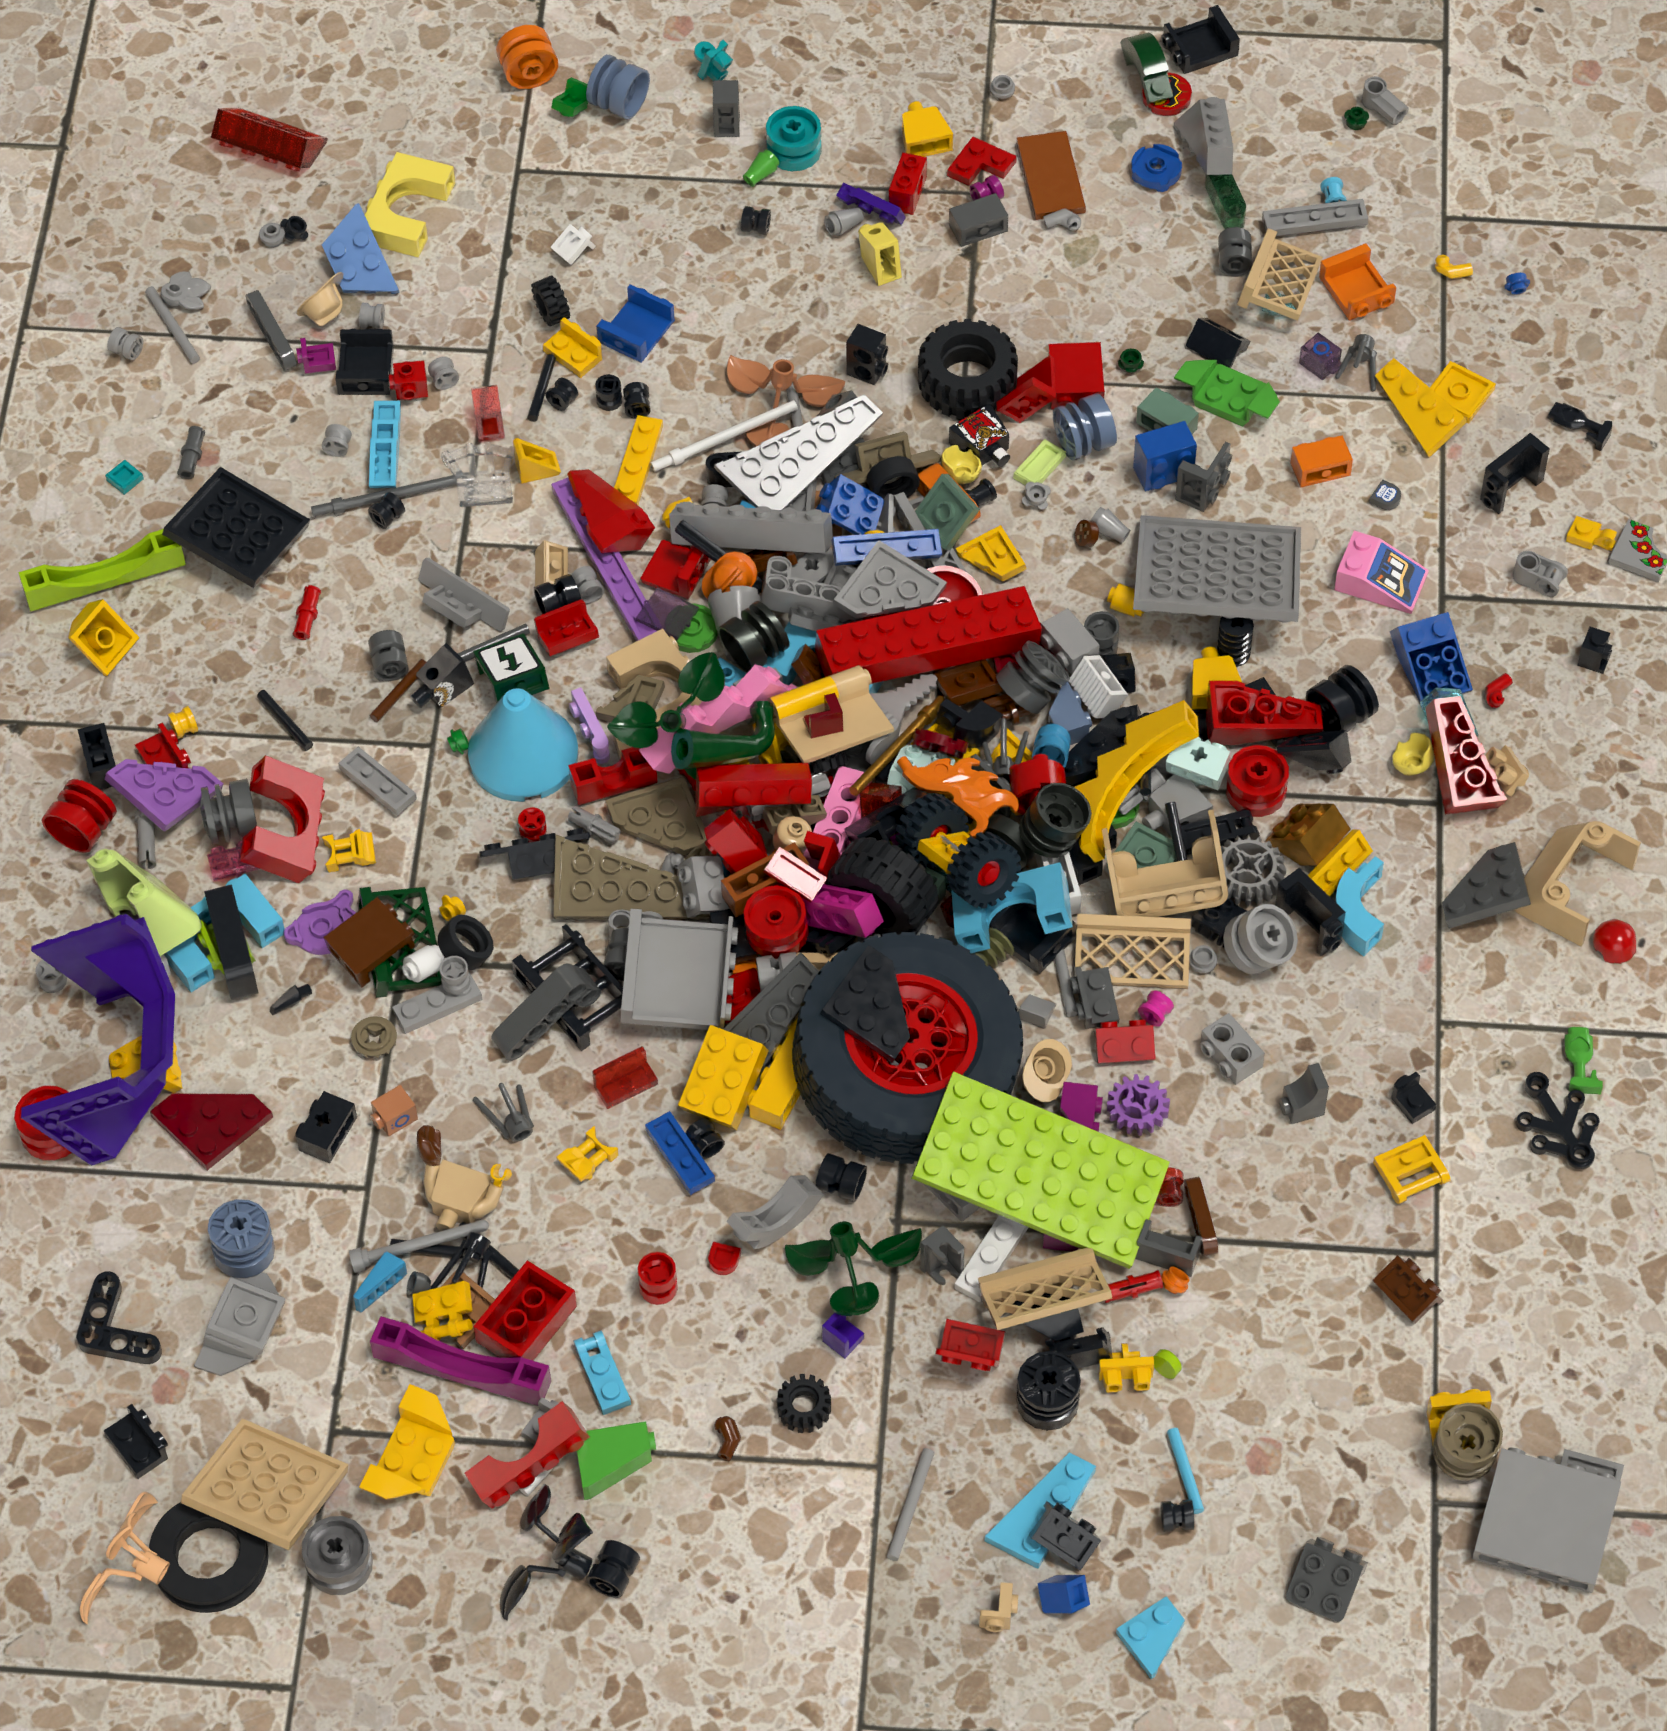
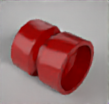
(657, 1278)

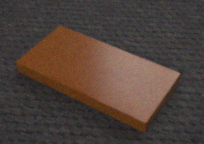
(1050, 173)

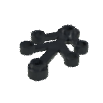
(1558, 1125)

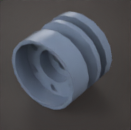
(618, 86)
(1084, 426)
(241, 1238)

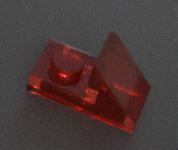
(487, 413)

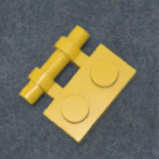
(444, 1303)

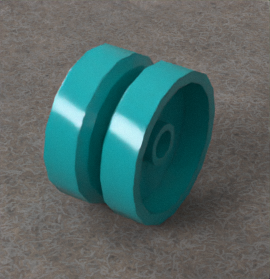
(794, 137)

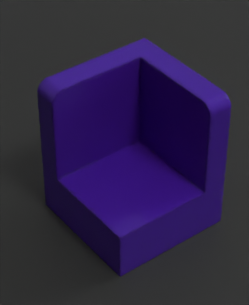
(841, 1335)

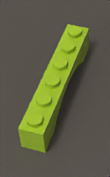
(55, 584)

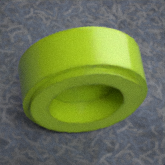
(1167, 1364)

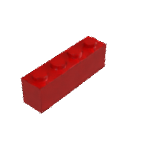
(751, 784)

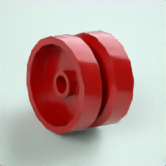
(1257, 780)
(776, 921)
(33, 1140)

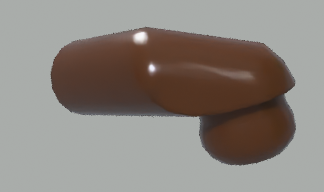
(731, 1436)

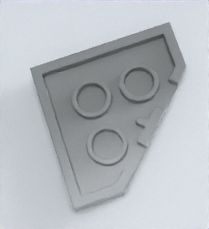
(888, 584)

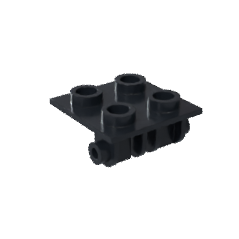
(1213, 921)

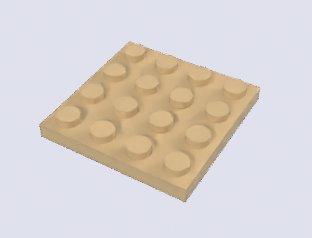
(265, 1484)

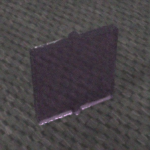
(667, 613)

